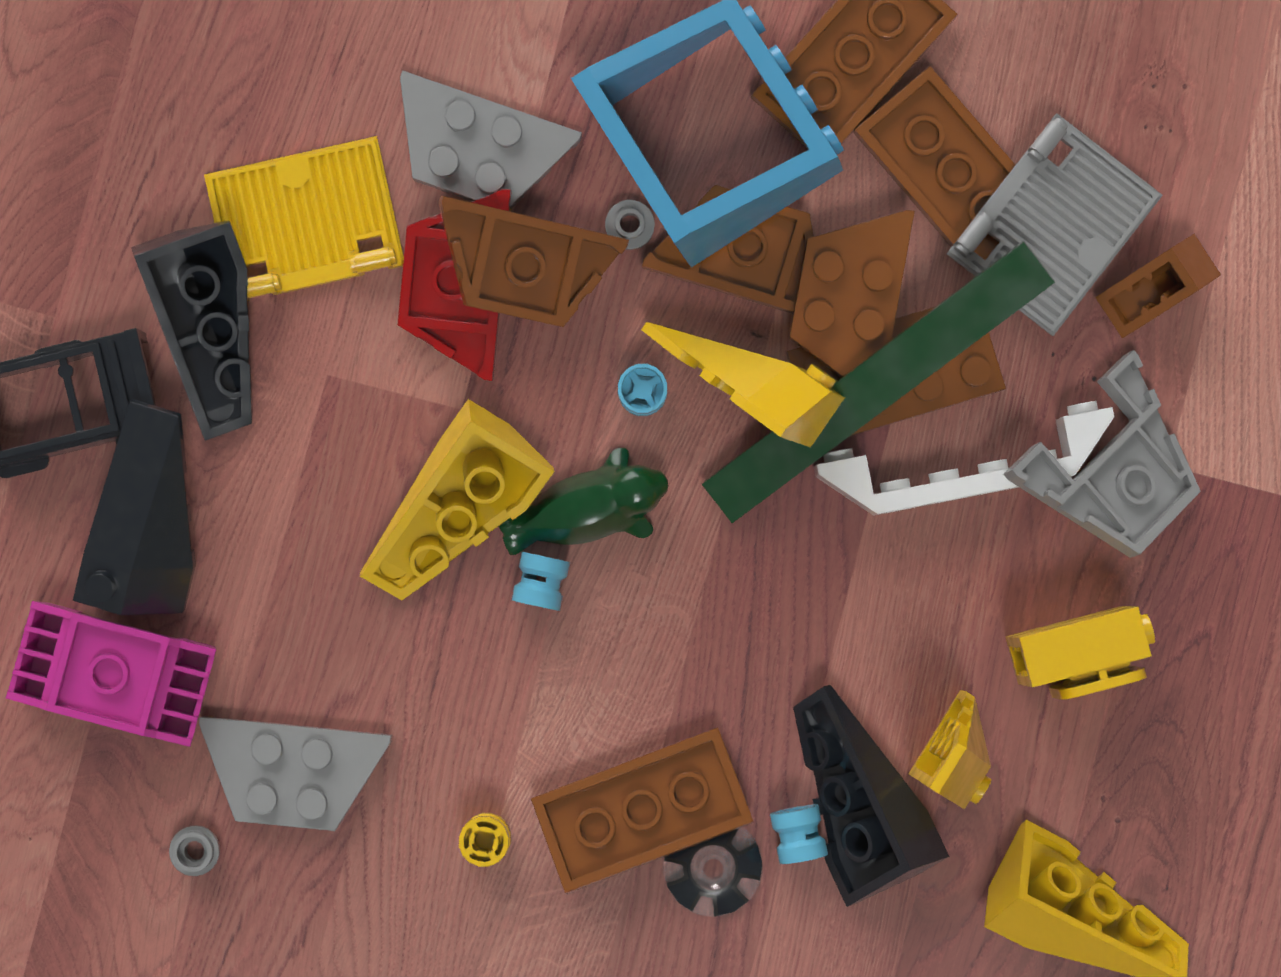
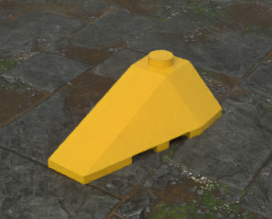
(774, 392)

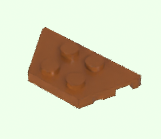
(524, 262)
(755, 267)
(851, 290)

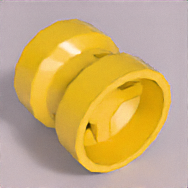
(491, 834)

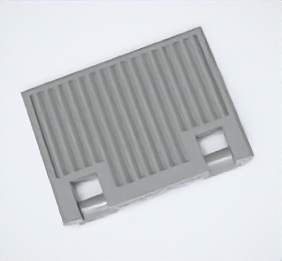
(1066, 214)

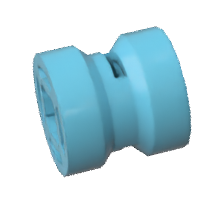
(646, 384)
(537, 592)
(798, 834)

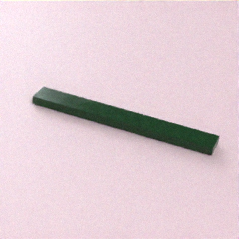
(886, 377)

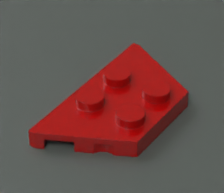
(432, 298)

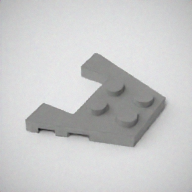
(1131, 484)

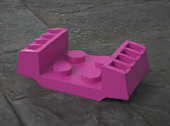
(111, 673)

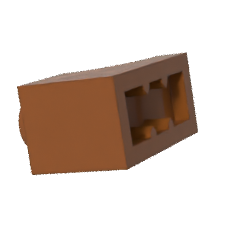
(1158, 286)

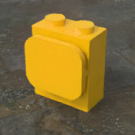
(1085, 651)

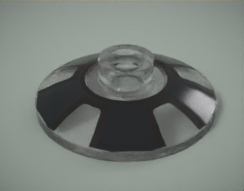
(718, 894)

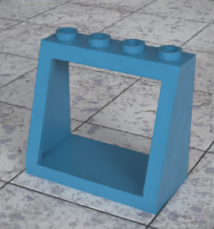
(749, 204)

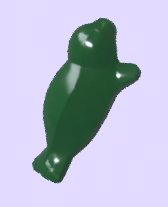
(590, 506)

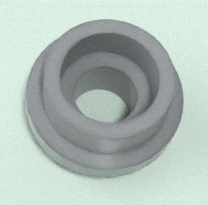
(631, 208)
(181, 858)

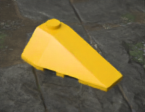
(464, 491)
(956, 755)
(1065, 910)

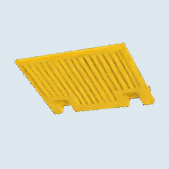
(309, 215)

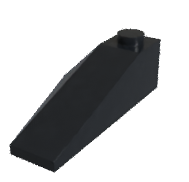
(202, 307)
(140, 535)
(870, 814)

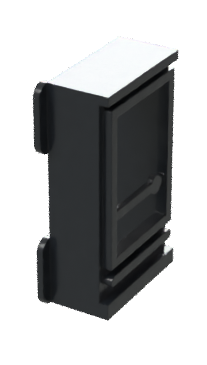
(121, 376)

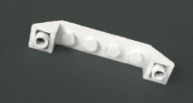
(852, 478)

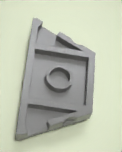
(477, 144)
(291, 770)

